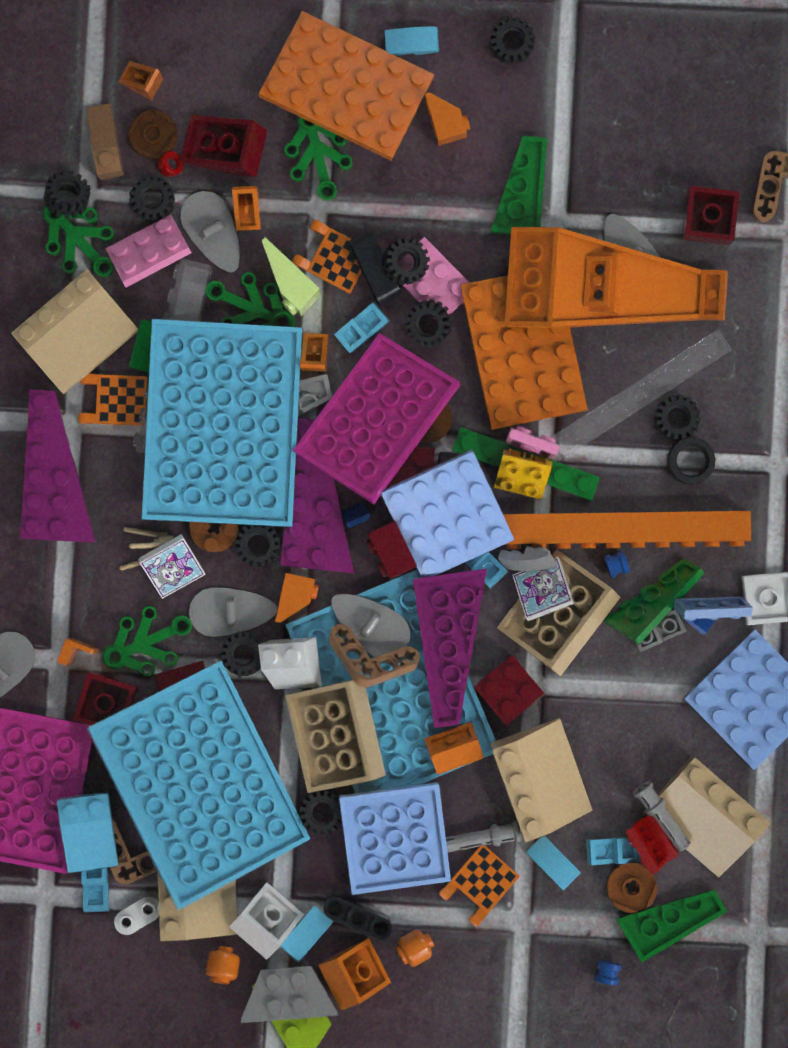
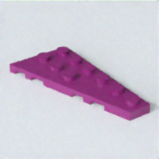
(52, 489)
(317, 528)
(448, 624)

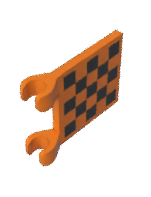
(333, 259)
(117, 400)
(483, 880)

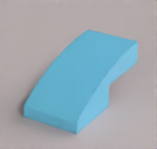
(412, 40)
(362, 327)
(495, 570)
(610, 851)
(553, 862)
(95, 890)
(306, 933)

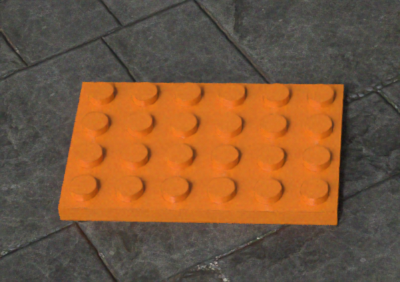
(346, 85)
(521, 370)

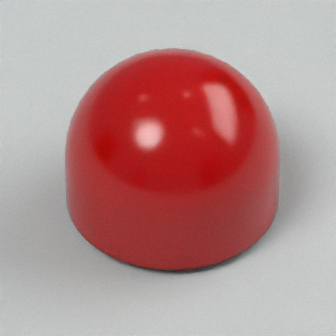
(163, 166)

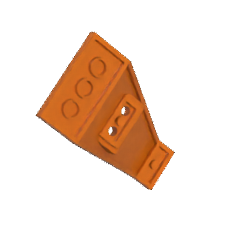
(557, 281)

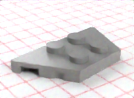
(288, 995)

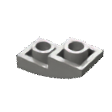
(532, 560)
(667, 628)

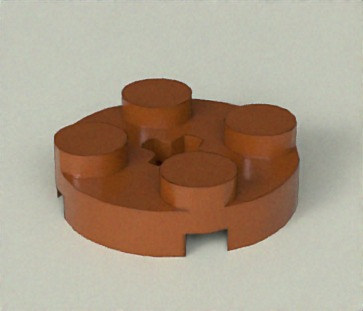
(211, 541)
(636, 900)

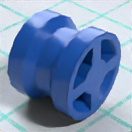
(616, 564)
(607, 972)

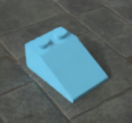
(87, 831)

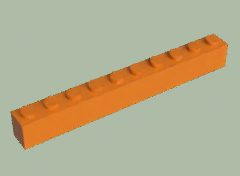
(630, 528)

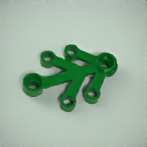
(317, 150)
(76, 235)
(254, 308)
(142, 643)

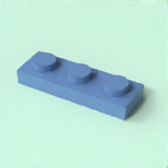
(713, 608)

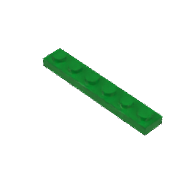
(560, 477)

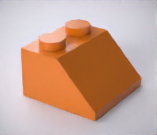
(354, 974)

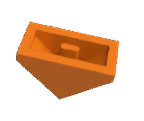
(141, 79)
(246, 208)
(314, 352)

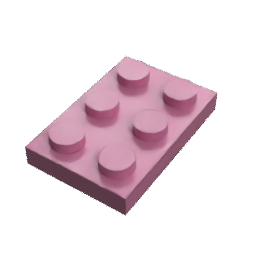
(148, 250)
(440, 281)
(524, 440)

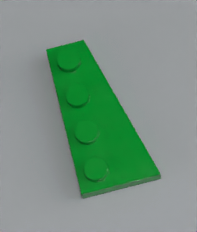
(524, 189)
(646, 610)
(667, 923)

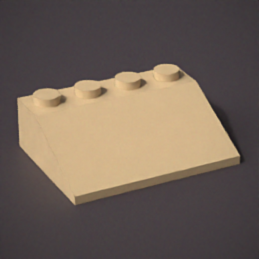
(75, 331)
(562, 633)
(335, 736)
(541, 779)
(711, 816)
(201, 919)

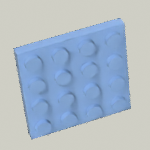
(447, 514)
(746, 699)
(395, 838)

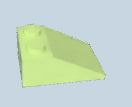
(295, 287)

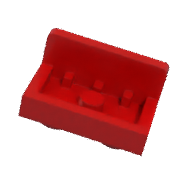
(651, 843)

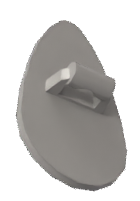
(212, 229)
(625, 234)
(229, 611)
(373, 624)
(16, 659)

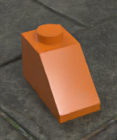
(446, 120)
(295, 595)

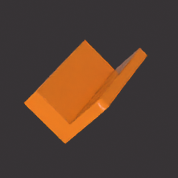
(70, 649)
(454, 748)

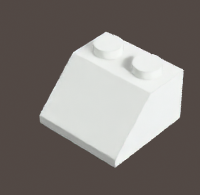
(291, 663)
(266, 921)

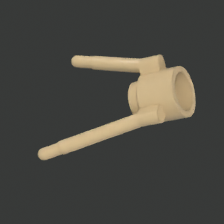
(161, 538)

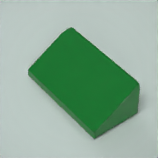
(141, 353)

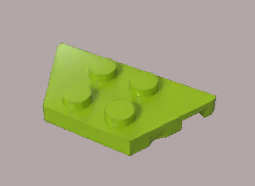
(302, 1031)

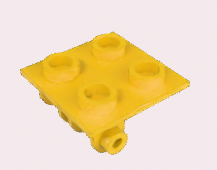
(522, 474)

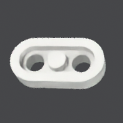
(137, 915)

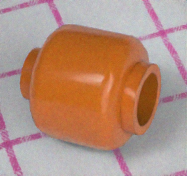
(414, 948)
(222, 965)

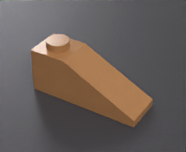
(105, 142)

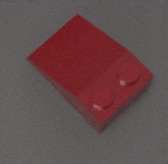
(224, 145)

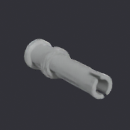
(656, 807)
(494, 835)

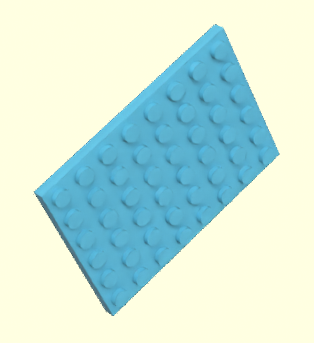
(221, 423)
(398, 705)
(198, 784)

